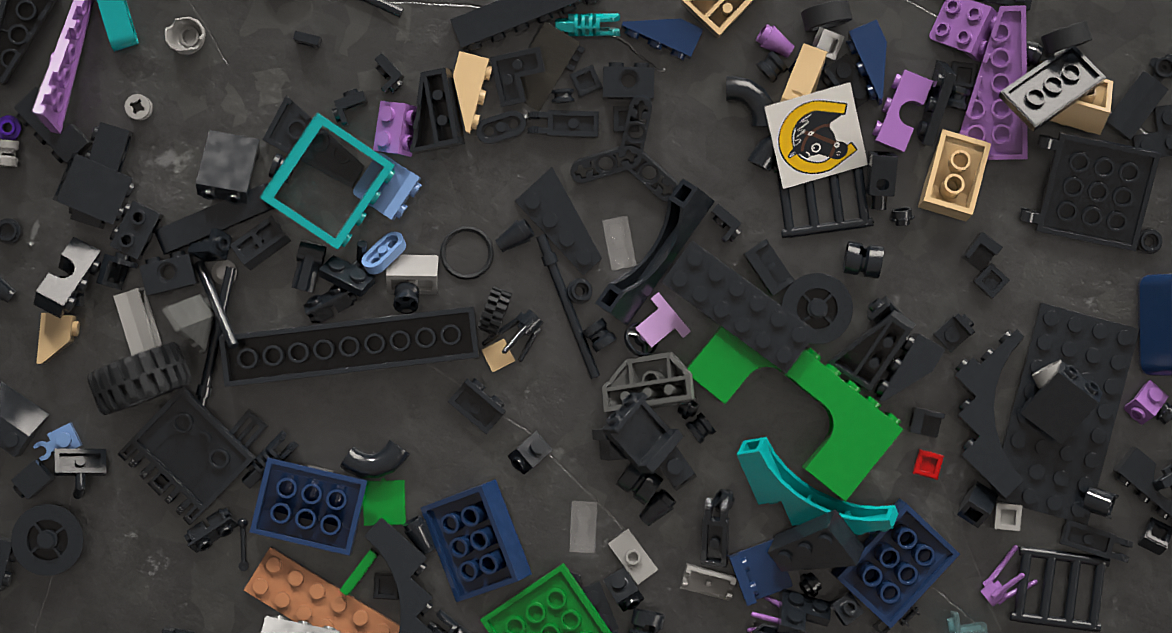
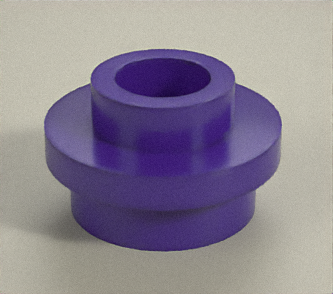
(16, 127)

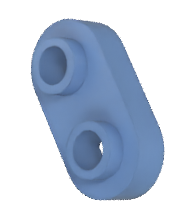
(383, 252)

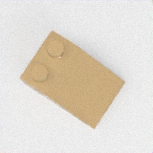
(955, 175)

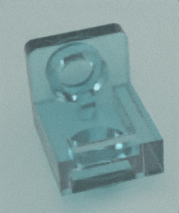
(955, 627)

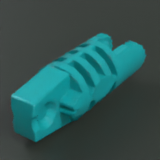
(588, 24)

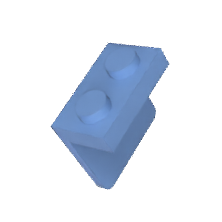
(395, 193)

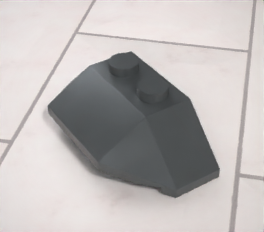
(658, 376)

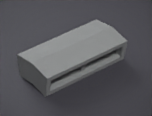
(137, 320)

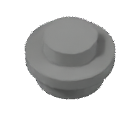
(219, 269)

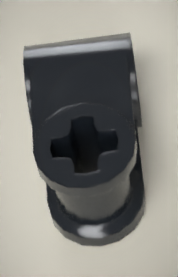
(1100, 502)

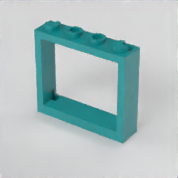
(293, 157)

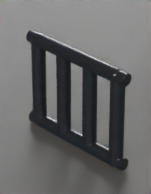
(839, 223)
(1068, 620)

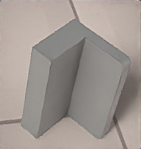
(417, 269)

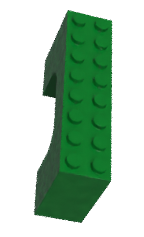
(856, 429)

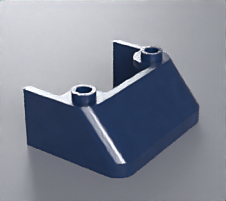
(1155, 324)

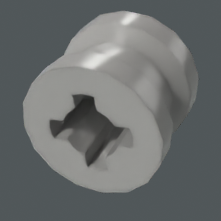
(143, 109)

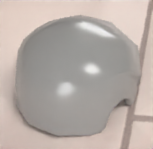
(185, 35)

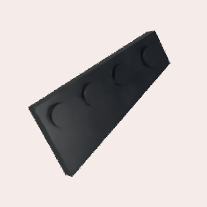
(322, 153)

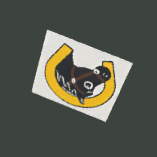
(816, 135)

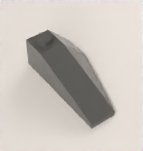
(193, 320)

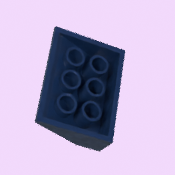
(309, 506)
(476, 541)
(897, 565)

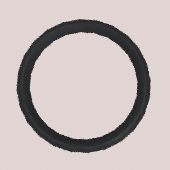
(468, 276)

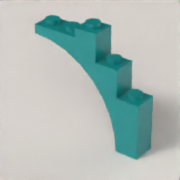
(775, 482)

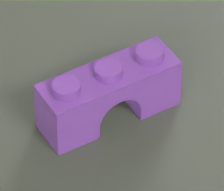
(908, 89)

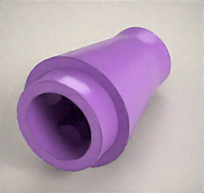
(774, 40)

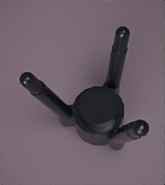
(528, 324)

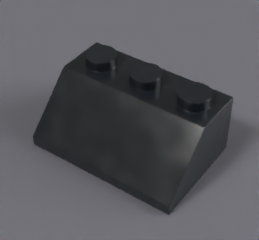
(18, 420)

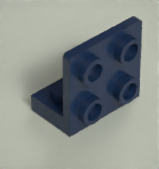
(758, 573)

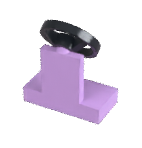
(655, 327)

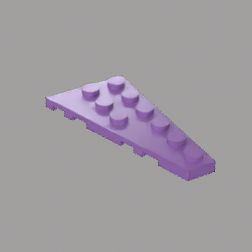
(1002, 64)
(59, 80)

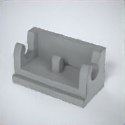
(708, 582)

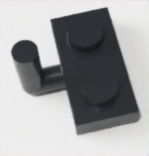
(348, 275)
(79, 464)

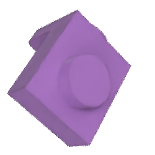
(1146, 402)

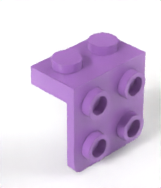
(964, 26)

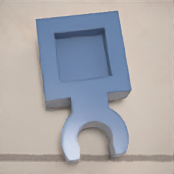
(60, 438)

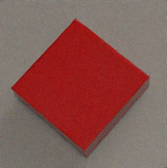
(928, 464)

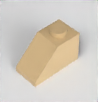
(55, 335)

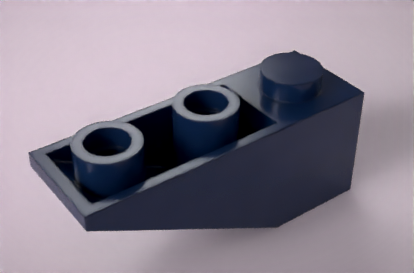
(672, 34)
(870, 49)

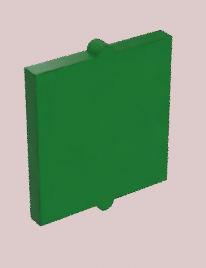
(384, 500)

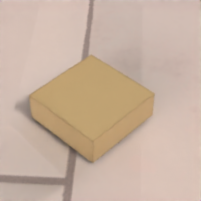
(495, 357)

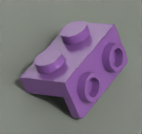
(395, 128)

